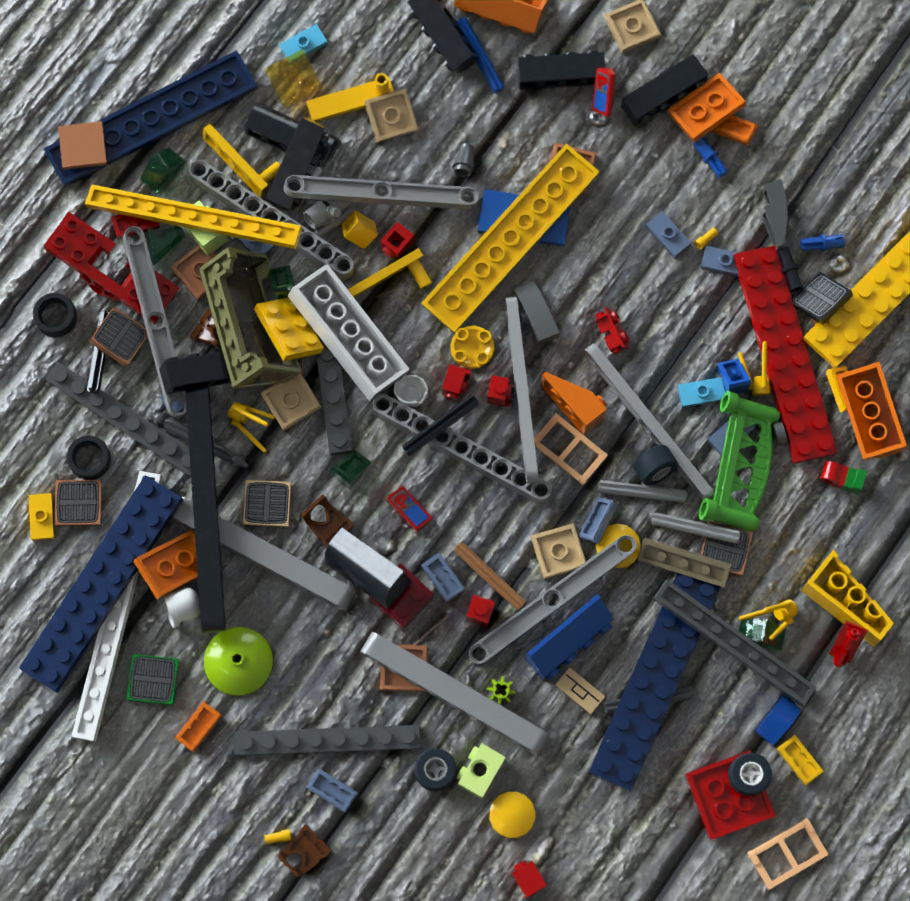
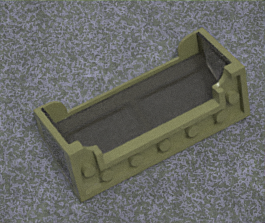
(233, 289)

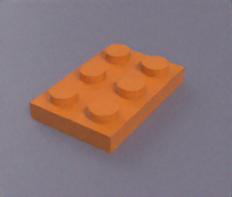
(706, 107)
(169, 565)

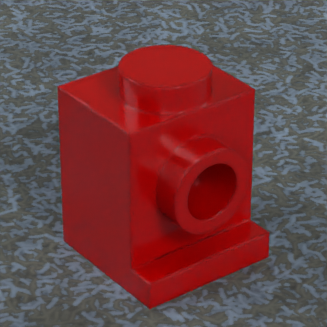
(396, 234)
(455, 382)
(499, 391)

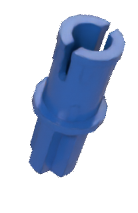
(710, 157)
(822, 242)

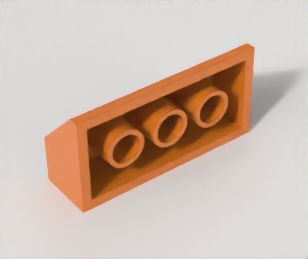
(517, 13)
(872, 412)

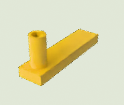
(348, 99)
(230, 156)
(410, 260)

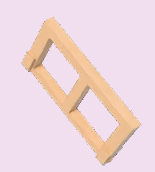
(578, 437)
(780, 840)

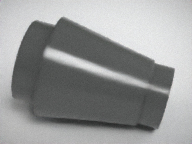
(464, 162)

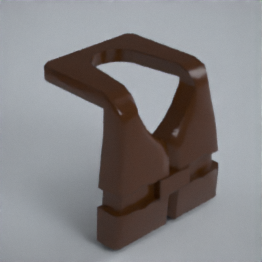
(206, 331)
(334, 521)
(309, 846)

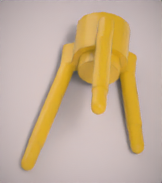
(761, 384)
(241, 413)
(782, 611)

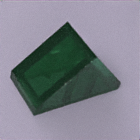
(161, 169)
(281, 281)
(350, 469)
(760, 631)

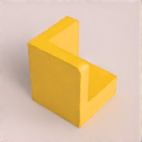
(359, 229)

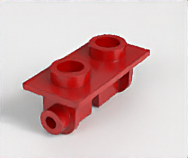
(610, 322)
(847, 643)

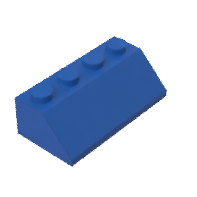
(570, 637)

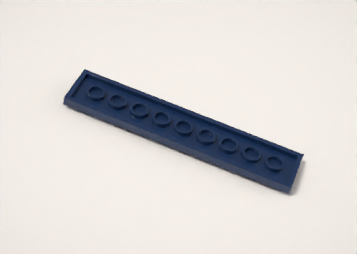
(165, 112)
(100, 584)
(649, 691)

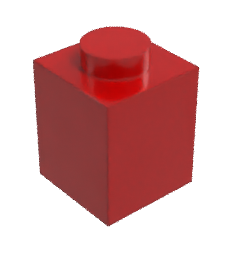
(480, 611)
(528, 878)

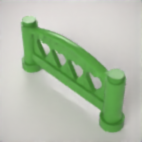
(724, 506)

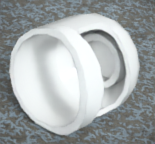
(182, 605)

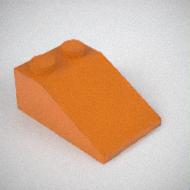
(577, 403)

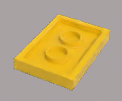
(288, 329)

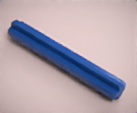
(484, 62)

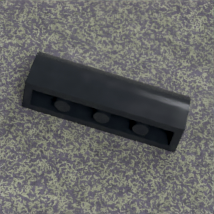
(278, 130)
(366, 568)

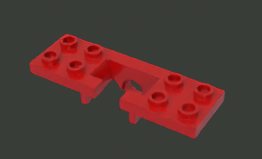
(80, 247)

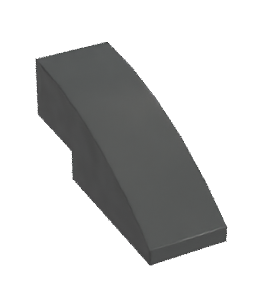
(775, 213)
(536, 312)

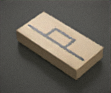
(580, 691)

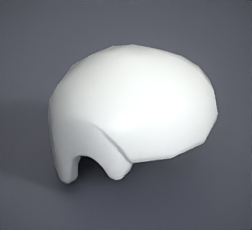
(411, 390)

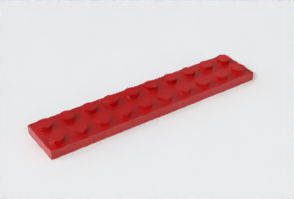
(787, 356)

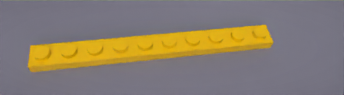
(193, 216)

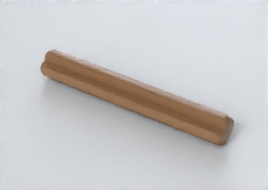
(489, 576)

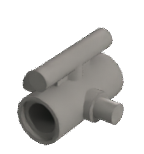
(327, 214)

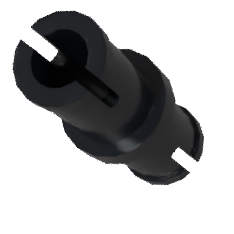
(790, 269)

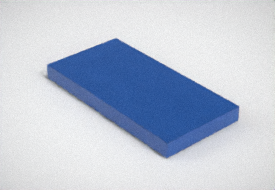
(495, 204)

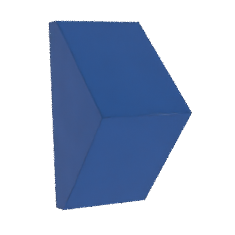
(734, 376)
(778, 721)

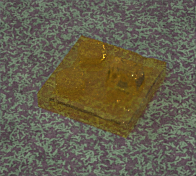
(293, 78)

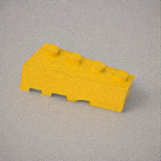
(846, 599)

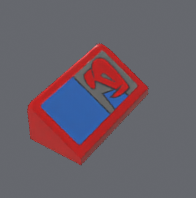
(604, 91)
(409, 509)

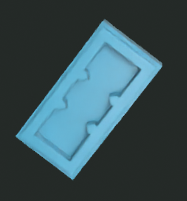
(308, 40)
(701, 392)

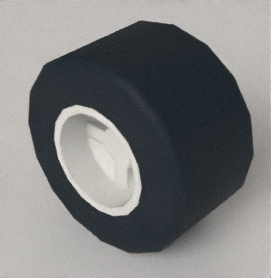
(755, 769)

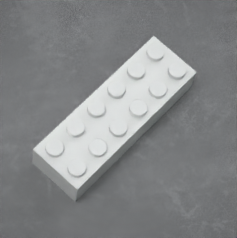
(348, 332)

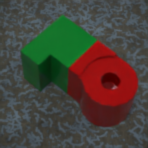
(843, 477)

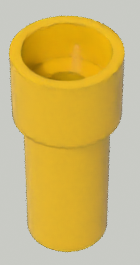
(702, 241)
(284, 835)

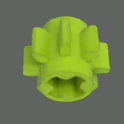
(500, 684)

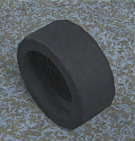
(49, 299)
(81, 442)

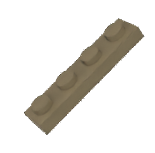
(684, 562)

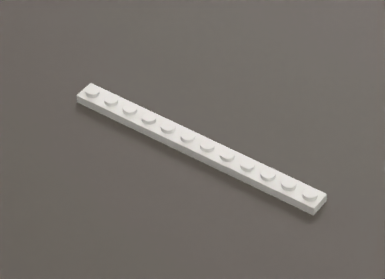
(105, 658)

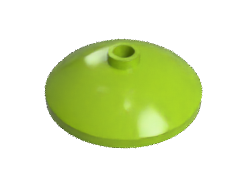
(240, 677)

